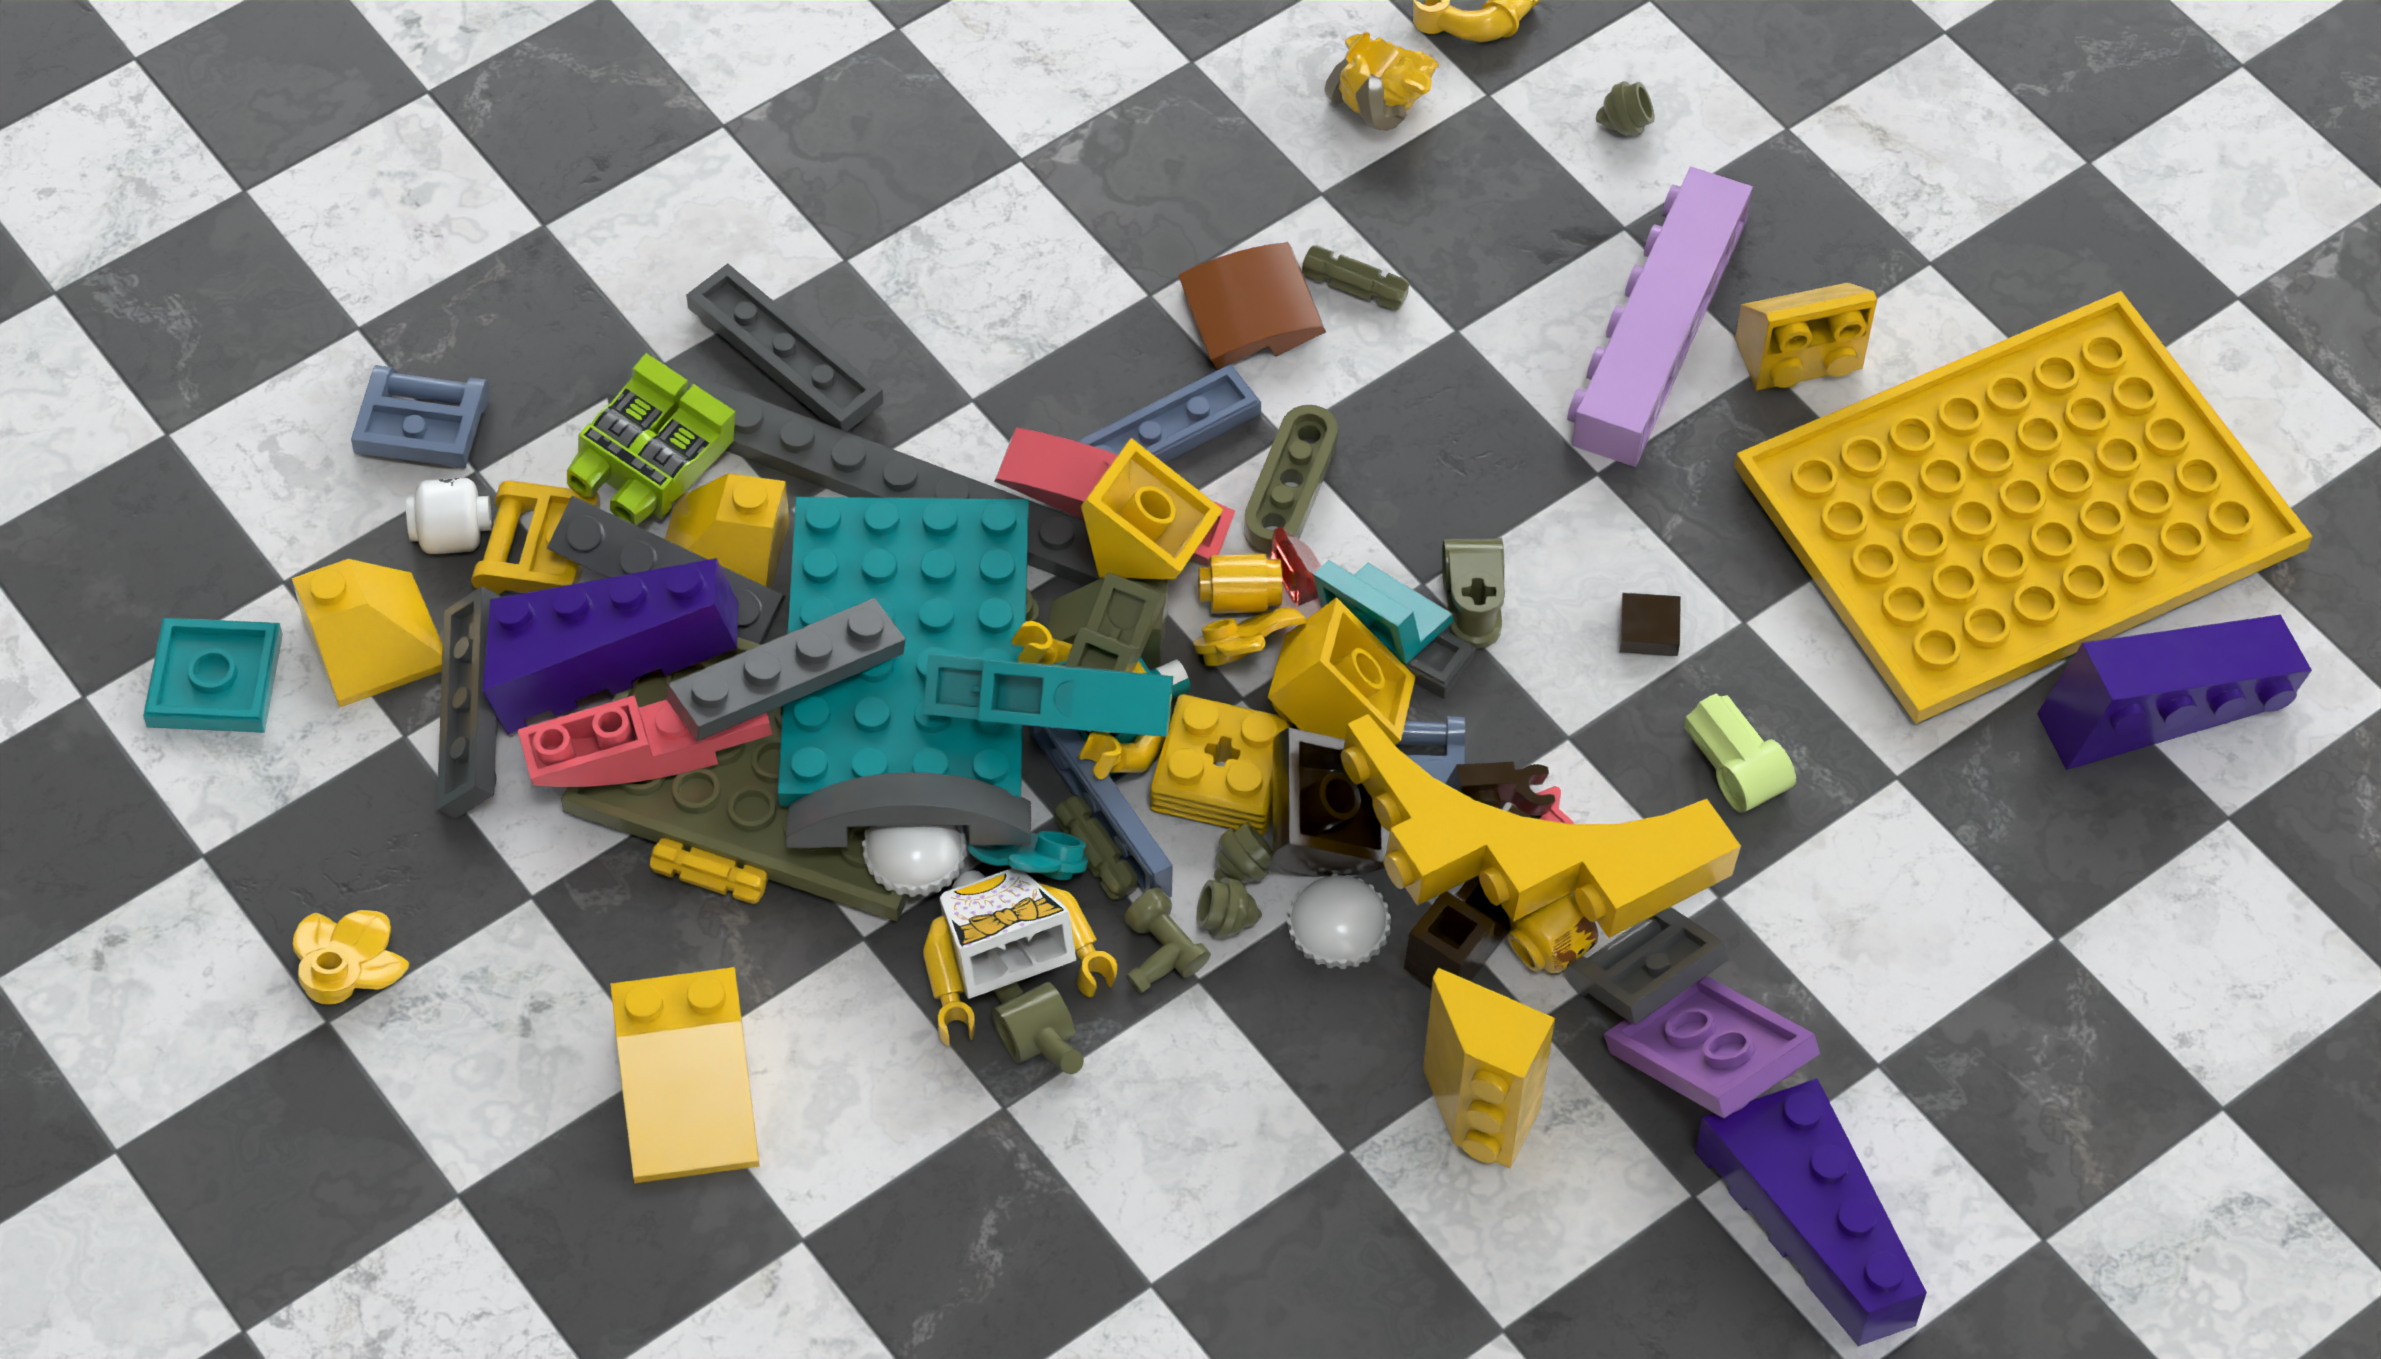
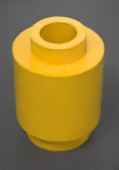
(1240, 583)

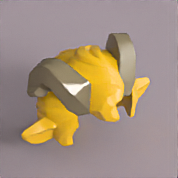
(1380, 80)

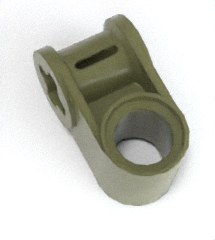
(1474, 588)

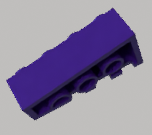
(603, 635)
(2169, 685)
(1813, 1197)

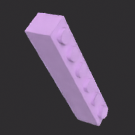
(1660, 316)

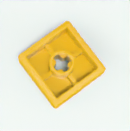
(1225, 795)

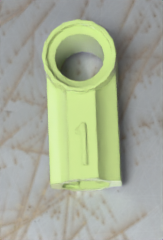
(1744, 764)

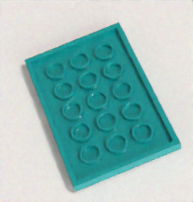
(953, 587)

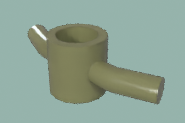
(1036, 1024)

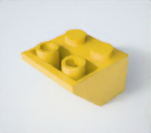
(1805, 334)

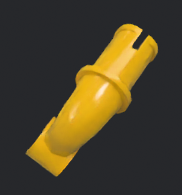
(1490, 23)

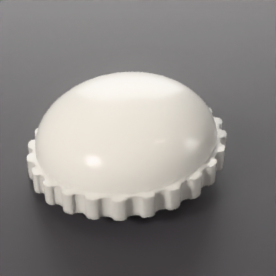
(915, 857)
(1339, 921)

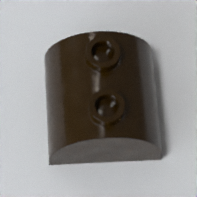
(1319, 814)

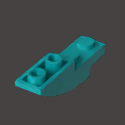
(1048, 695)

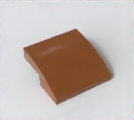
(1251, 303)

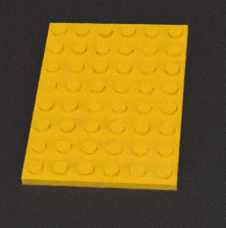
(2020, 505)

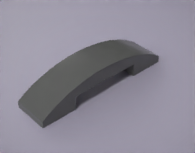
(908, 800)

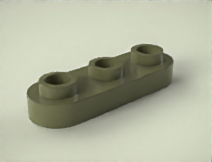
(1294, 462)

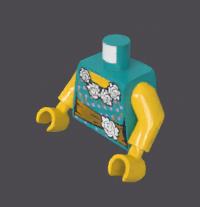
(1110, 750)

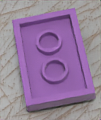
(1714, 1046)

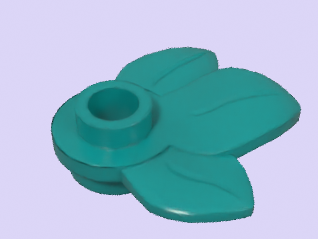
(1050, 854)

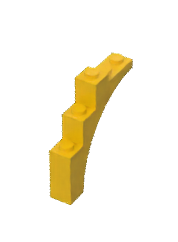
(1525, 862)

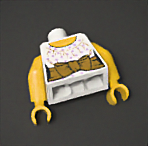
(1003, 933)

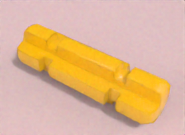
(708, 871)

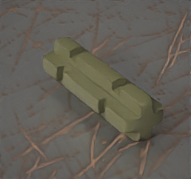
(1355, 277)
(1102, 853)

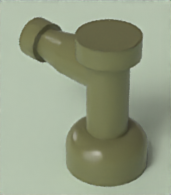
(1151, 914)

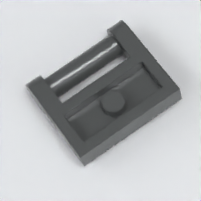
(1648, 965)

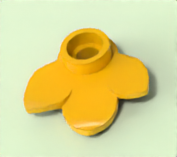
(1228, 642)
(345, 955)

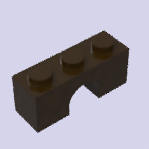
(1457, 932)

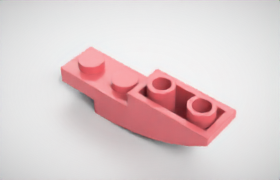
(1067, 471)
(624, 745)

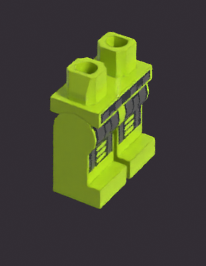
(651, 442)

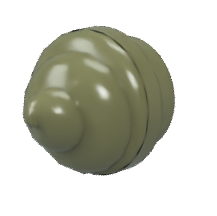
(1626, 109)
(1243, 855)
(1226, 908)

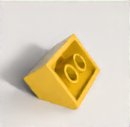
(1485, 1066)

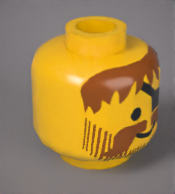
(1553, 935)

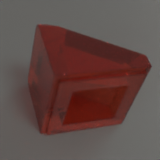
(1297, 566)

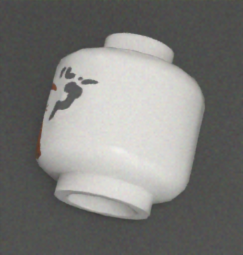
(447, 516)

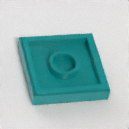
(213, 675)

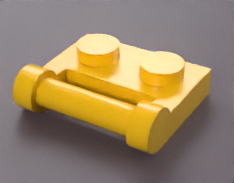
(538, 565)

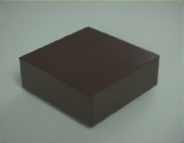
(1650, 624)

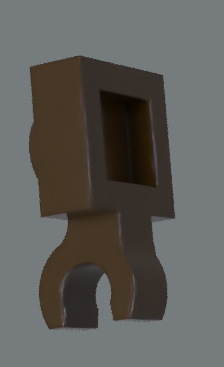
(1501, 783)

